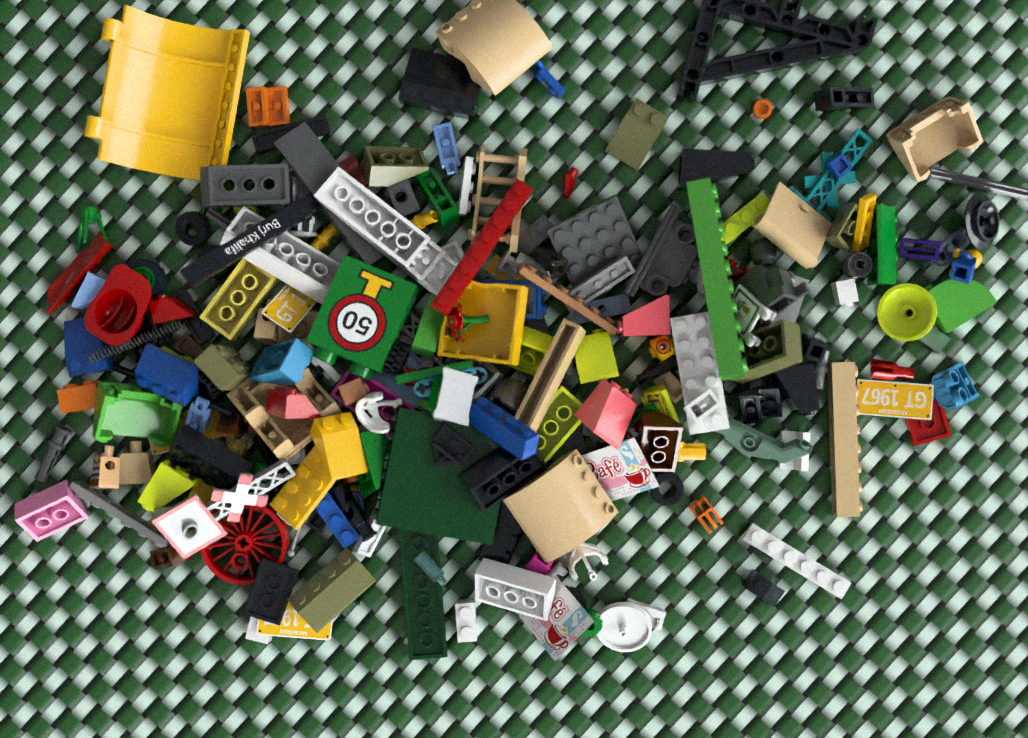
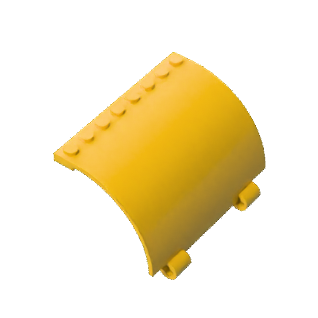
(168, 94)

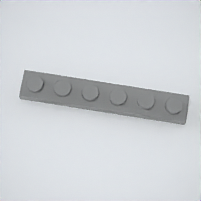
(118, 511)

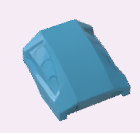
(953, 387)

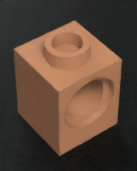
(353, 391)

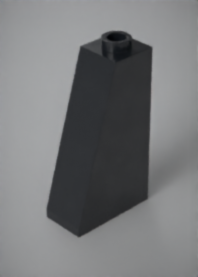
(716, 164)

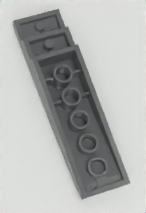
(313, 167)

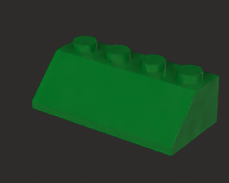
(882, 247)

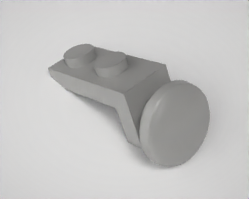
(304, 228)
(509, 265)

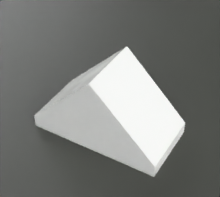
(702, 406)

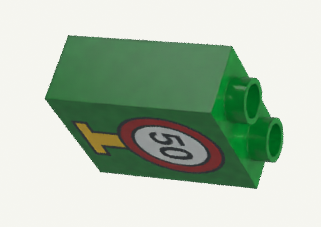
(362, 317)

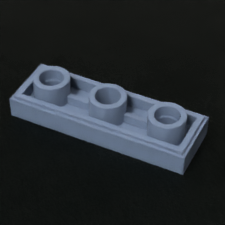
(613, 306)

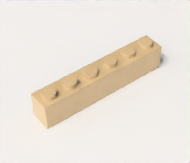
(550, 374)

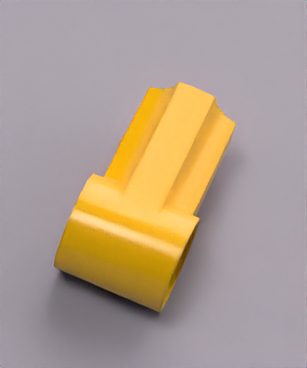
(691, 451)

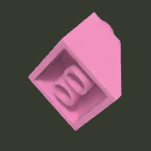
(50, 511)

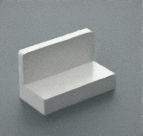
(799, 464)

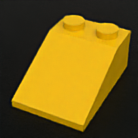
(339, 445)

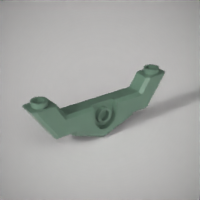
(757, 444)

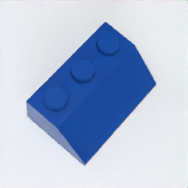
(167, 375)

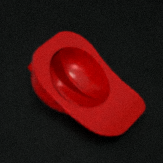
(119, 306)

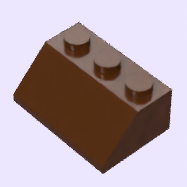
(659, 440)

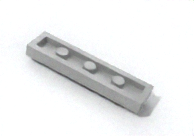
(602, 280)

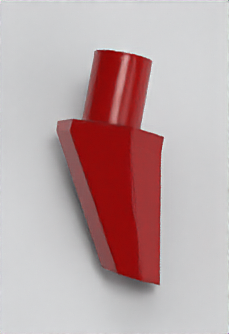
(569, 181)

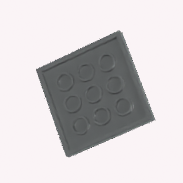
(594, 239)

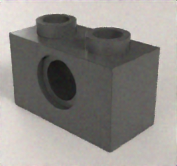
(410, 205)

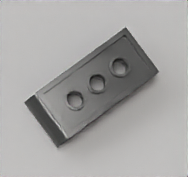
(215, 178)

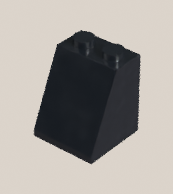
(798, 388)

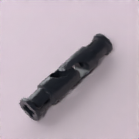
(358, 517)

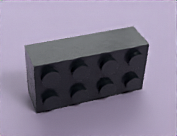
(207, 459)

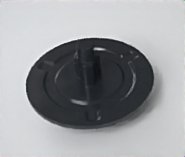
(981, 221)

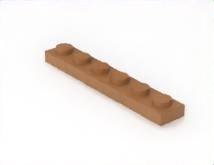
(561, 293)

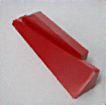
(76, 272)

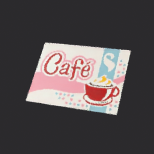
(621, 470)
(564, 625)

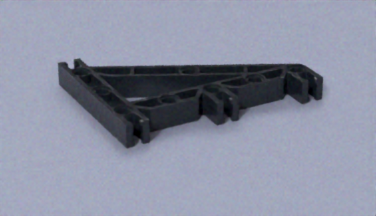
(837, 43)

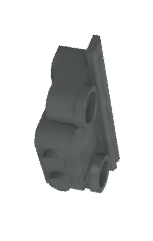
(666, 259)
(772, 288)

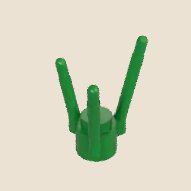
(88, 216)

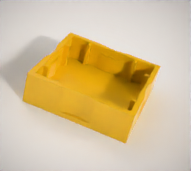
(492, 341)

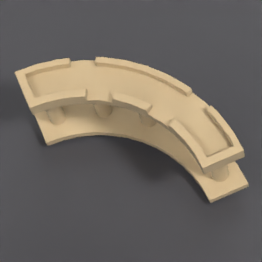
(519, 161)

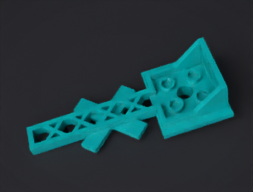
(827, 180)

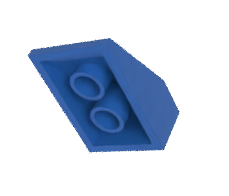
(78, 349)

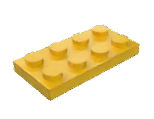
(303, 490)

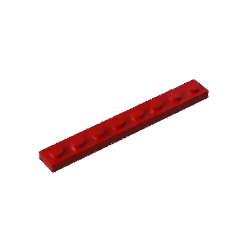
(481, 247)

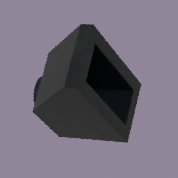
(763, 588)

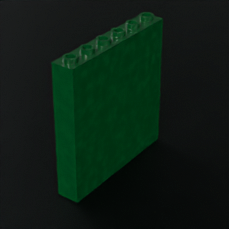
(431, 498)

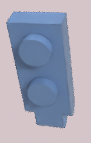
(447, 148)
(198, 414)

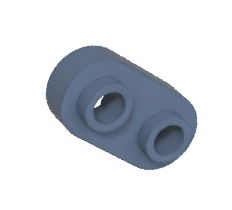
(947, 248)

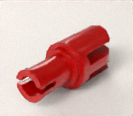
(889, 370)

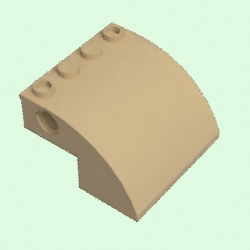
(494, 41)
(282, 435)
(561, 506)

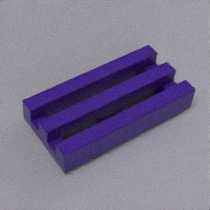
(917, 249)

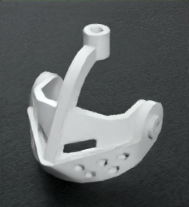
(374, 423)
(580, 552)

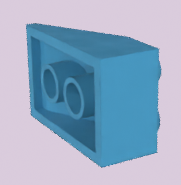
(282, 363)

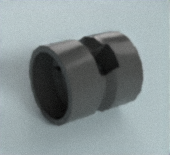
(856, 265)

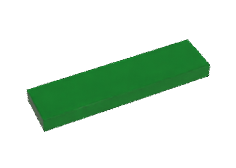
(431, 372)

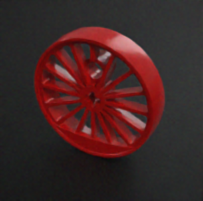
(244, 549)

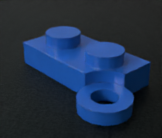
(543, 74)

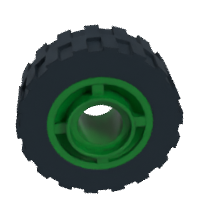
(154, 274)

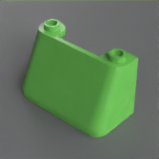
(135, 413)

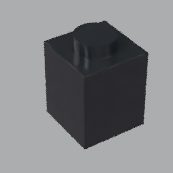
(813, 348)

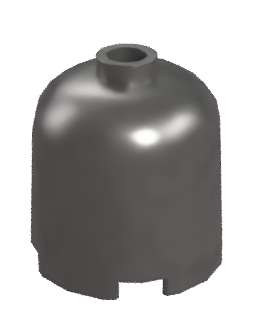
(508, 394)

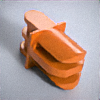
(704, 512)

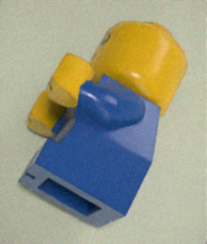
(964, 267)

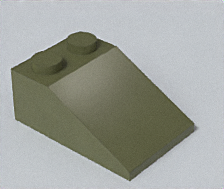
(636, 134)
(392, 164)

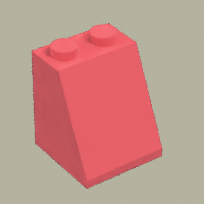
(647, 320)
(608, 412)

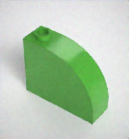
(958, 302)

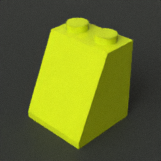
(595, 358)
(166, 485)

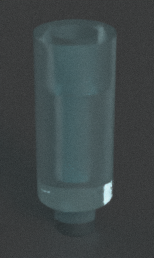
(430, 568)

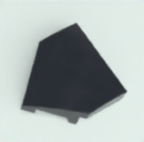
(450, 447)

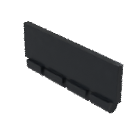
(503, 537)

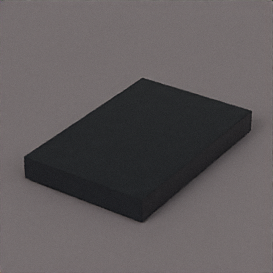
(270, 591)

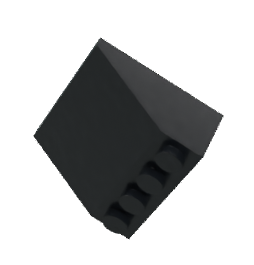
(439, 85)

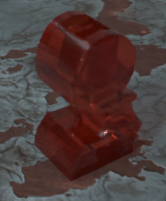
(351, 166)

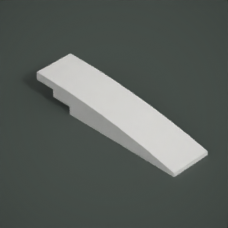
(386, 230)

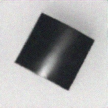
(761, 403)

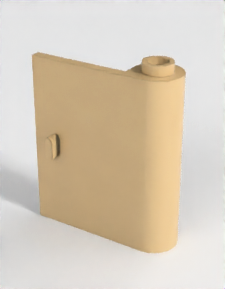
(793, 226)

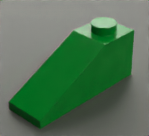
(438, 198)

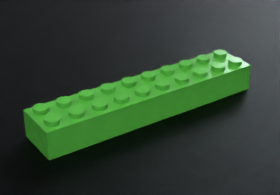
(715, 279)

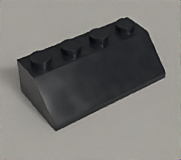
(501, 476)

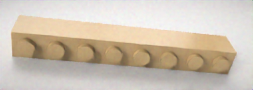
(844, 439)

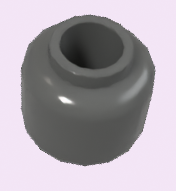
(763, 253)

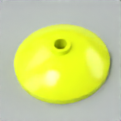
(894, 307)

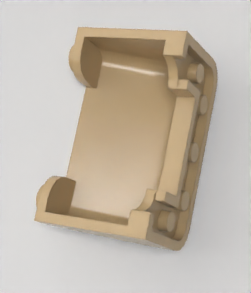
(934, 135)

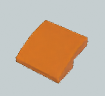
(268, 106)

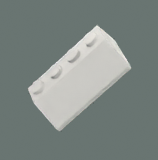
(514, 589)

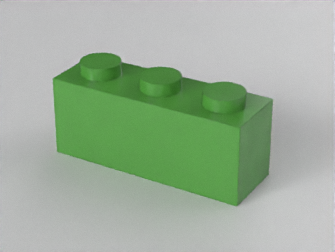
(428, 331)

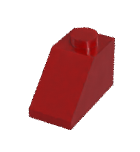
(169, 309)

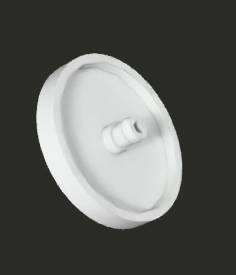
(625, 627)

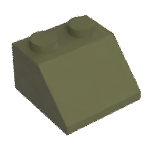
(843, 227)

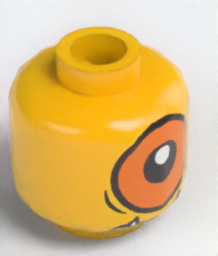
(662, 347)

